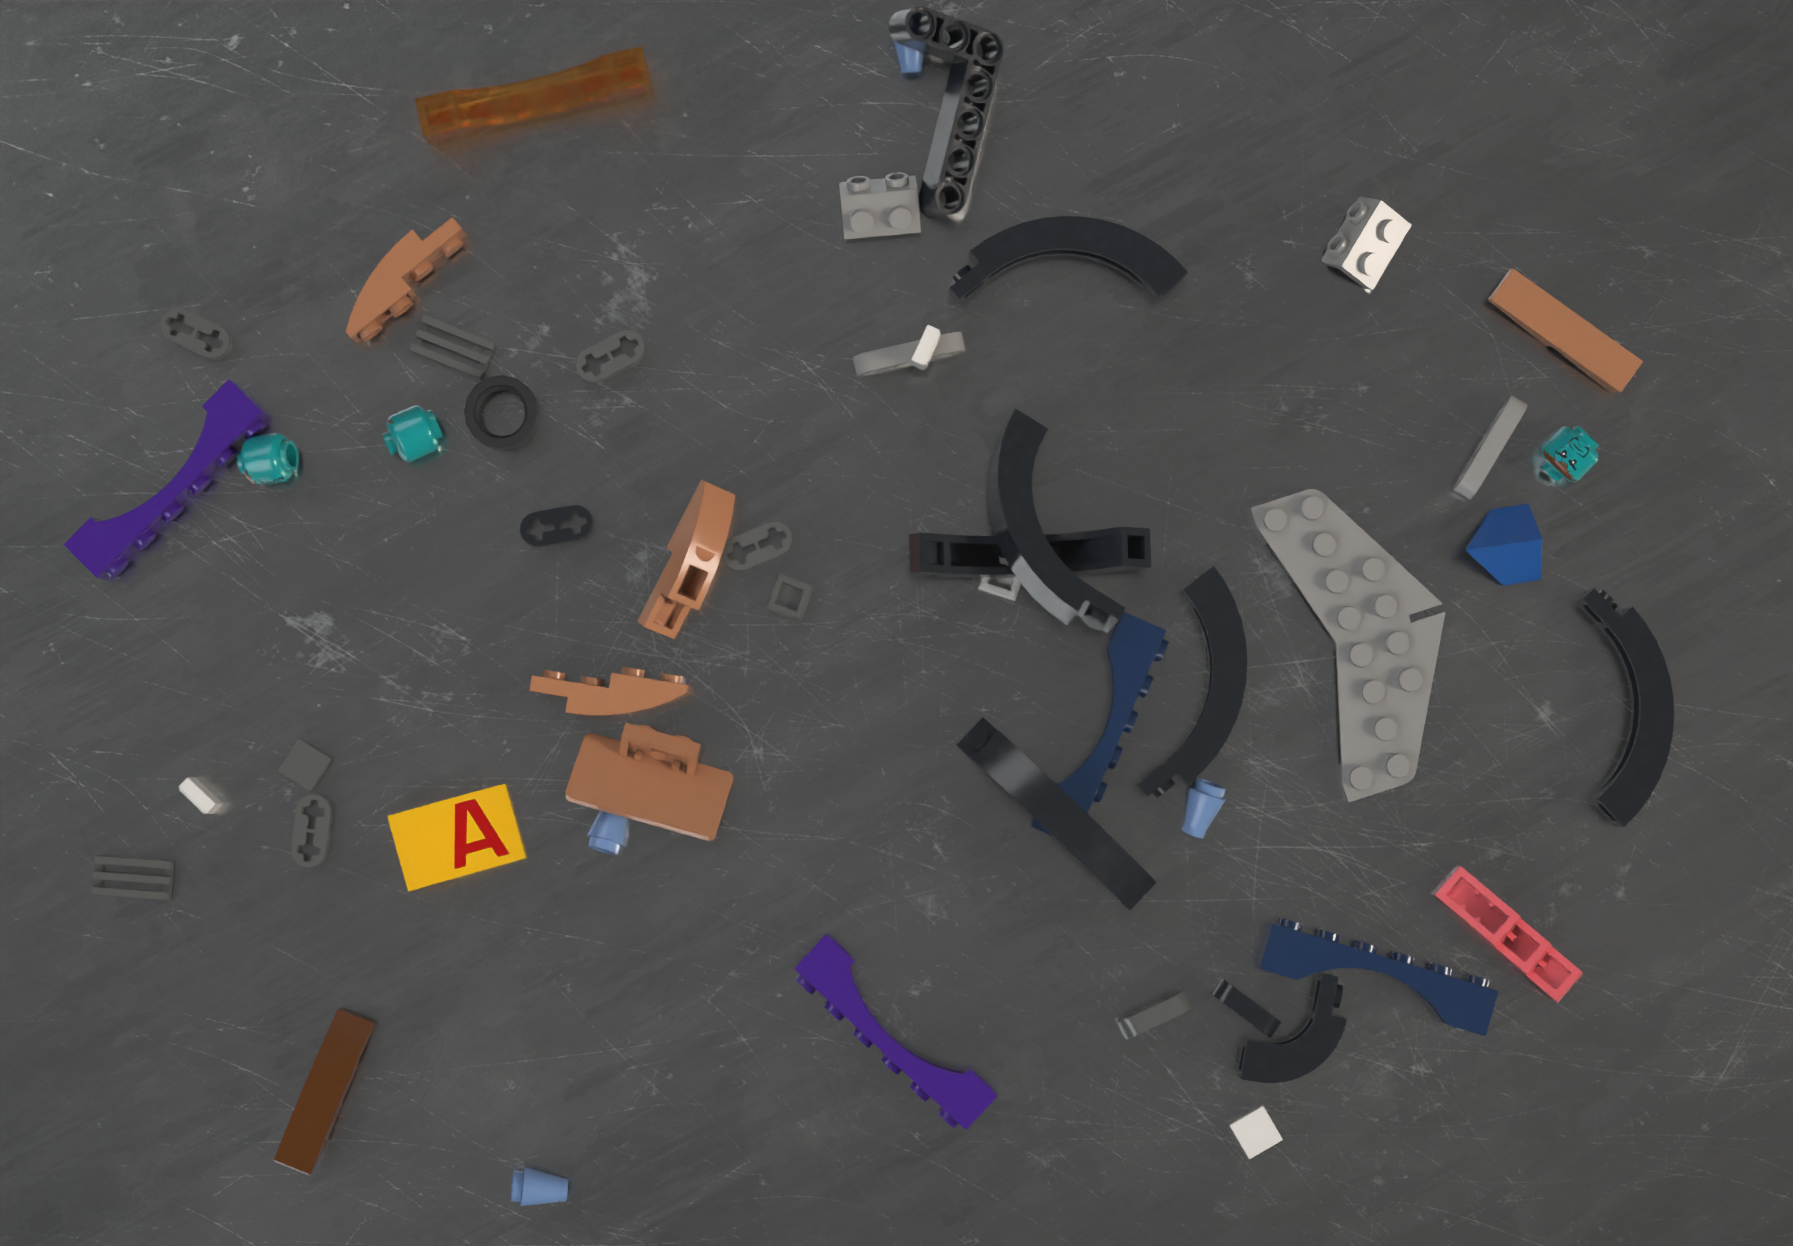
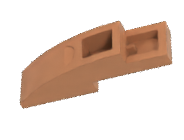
(387, 287)
(693, 562)
(626, 692)

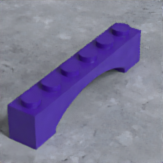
(228, 422)
(958, 1093)

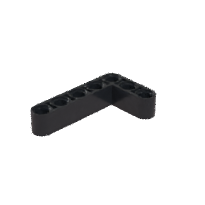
(956, 100)

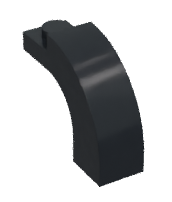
(1303, 1052)

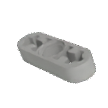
(901, 355)
(1490, 447)

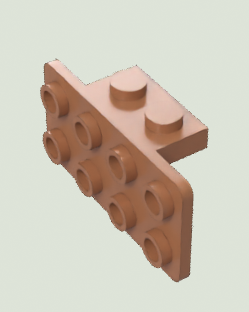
(650, 781)

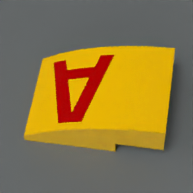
(456, 837)

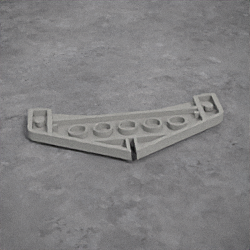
(1380, 654)

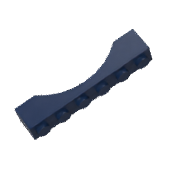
(1130, 656)
(1455, 1001)

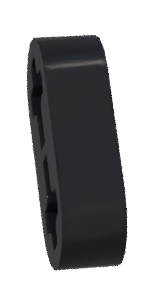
(556, 516)
(1246, 1008)

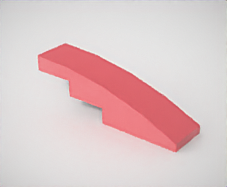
(1508, 934)

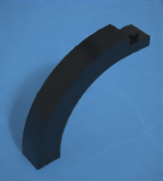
(1071, 235)
(1022, 537)
(1081, 552)
(1227, 682)
(1652, 709)
(1057, 813)

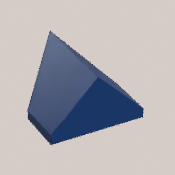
(1509, 545)

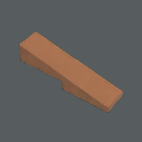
(1565, 331)

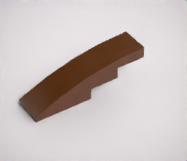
(324, 1092)

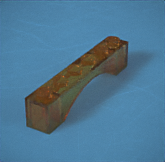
(486, 109)

